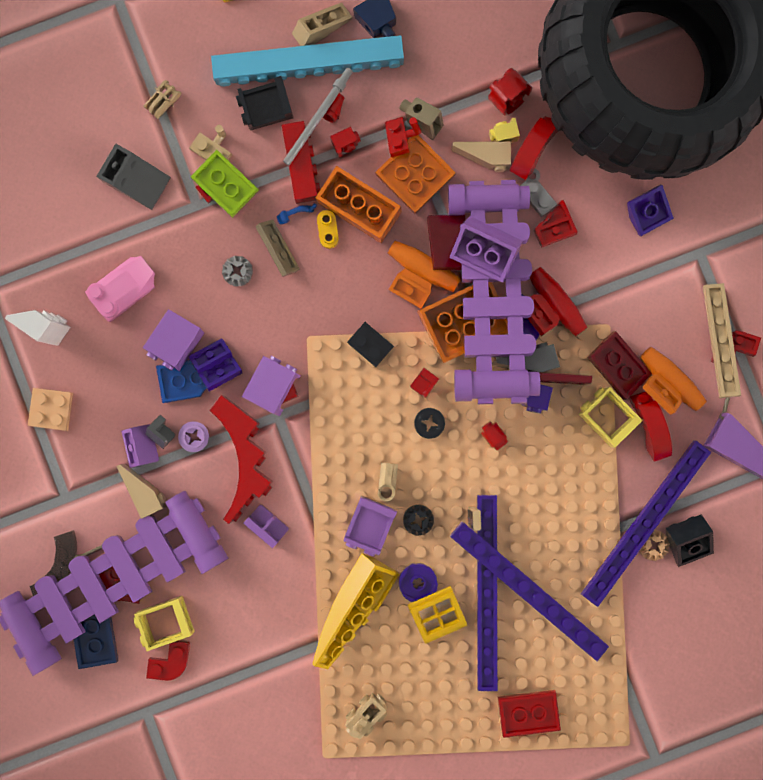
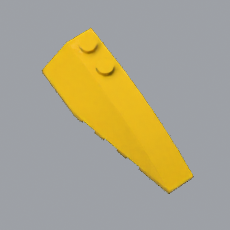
(358, 597)

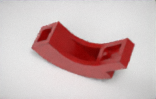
(533, 147)
(654, 425)

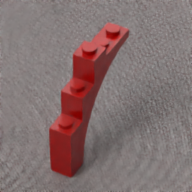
(251, 480)

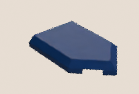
(180, 384)

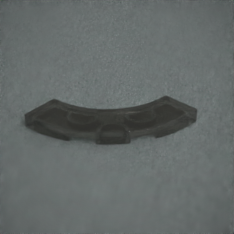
(65, 551)

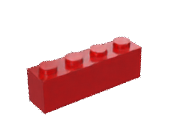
(301, 168)

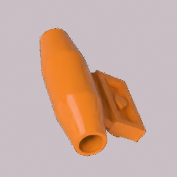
(418, 276)
(669, 383)

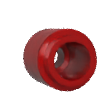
(494, 435)

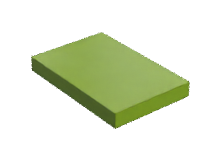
(224, 183)

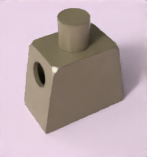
(427, 116)

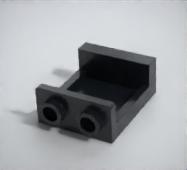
(264, 104)

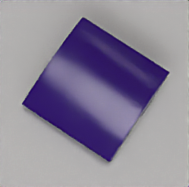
(215, 364)

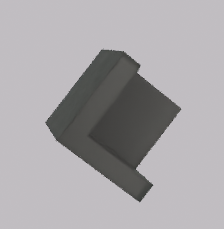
(159, 432)

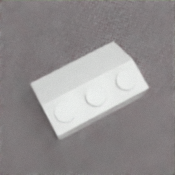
(41, 326)

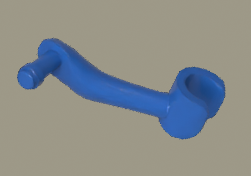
(283, 216)

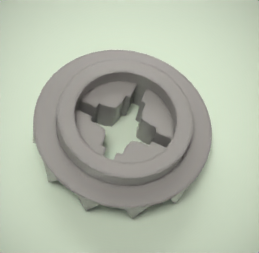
(246, 271)

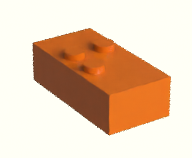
(358, 204)

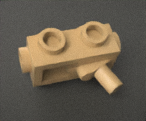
(361, 721)

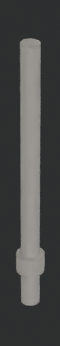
(338, 86)

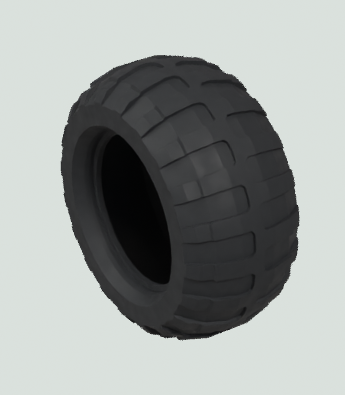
(629, 133)

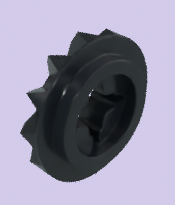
(437, 418)
(409, 517)

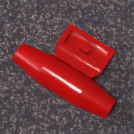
(553, 306)

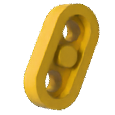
(327, 228)

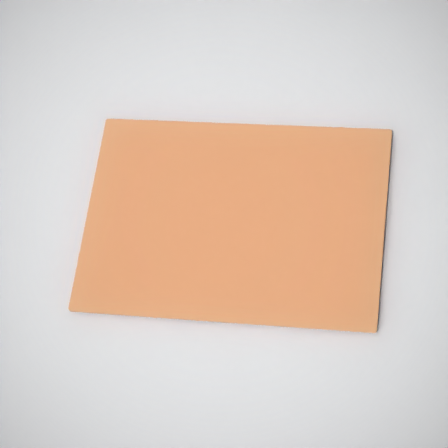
(552, 524)

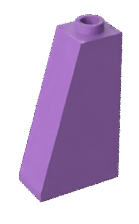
(736, 445)

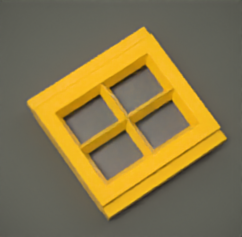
(437, 614)

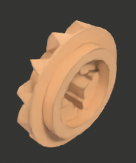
(663, 546)

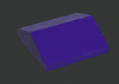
(649, 210)

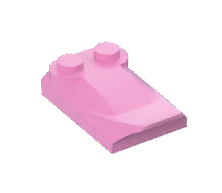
(121, 288)

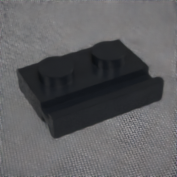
(370, 344)

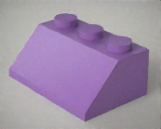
(485, 249)

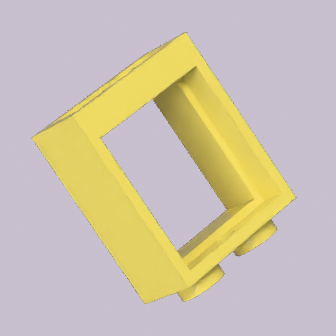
(624, 430)
(182, 617)

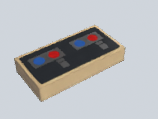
(474, 518)

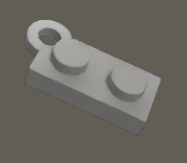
(539, 197)

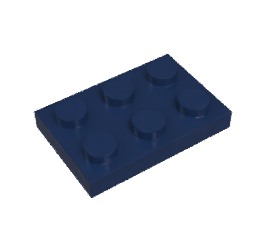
(97, 644)

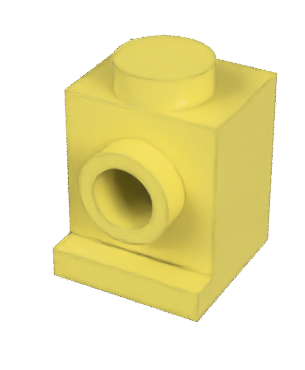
(505, 132)

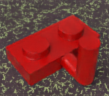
(398, 135)

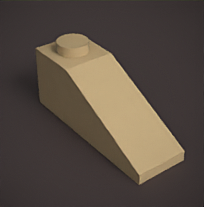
(319, 25)
(487, 154)
(144, 495)

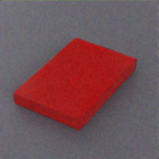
(529, 713)

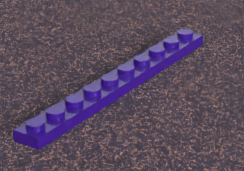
(645, 523)
(529, 591)
(487, 601)

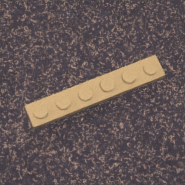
(721, 341)

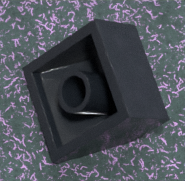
(690, 540)

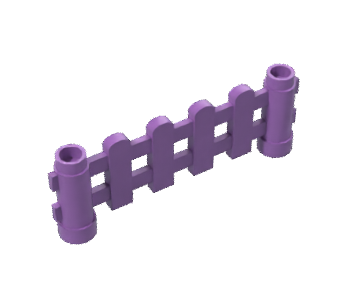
(484, 382)
(19, 615)

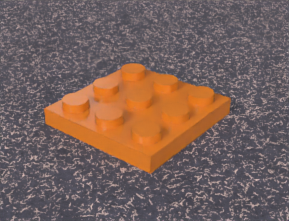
(415, 175)

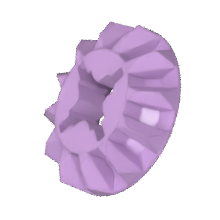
(185, 439)

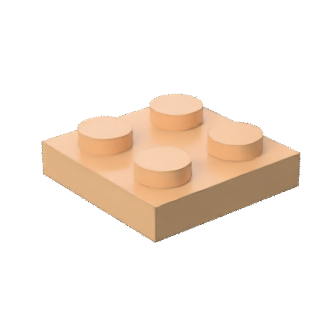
(50, 409)

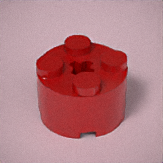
(509, 92)

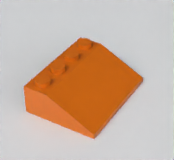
(446, 324)

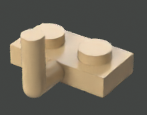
(206, 147)

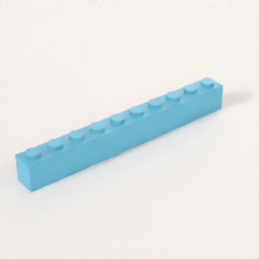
(308, 60)

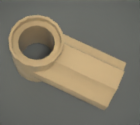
(388, 478)

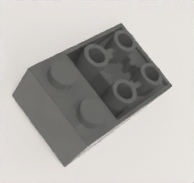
(133, 176)
(541, 361)

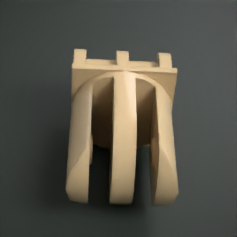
(160, 102)

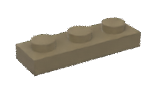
(277, 248)

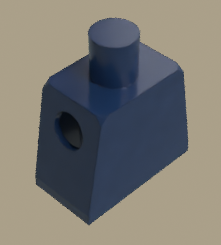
(376, 17)

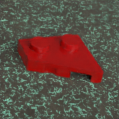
(556, 226)

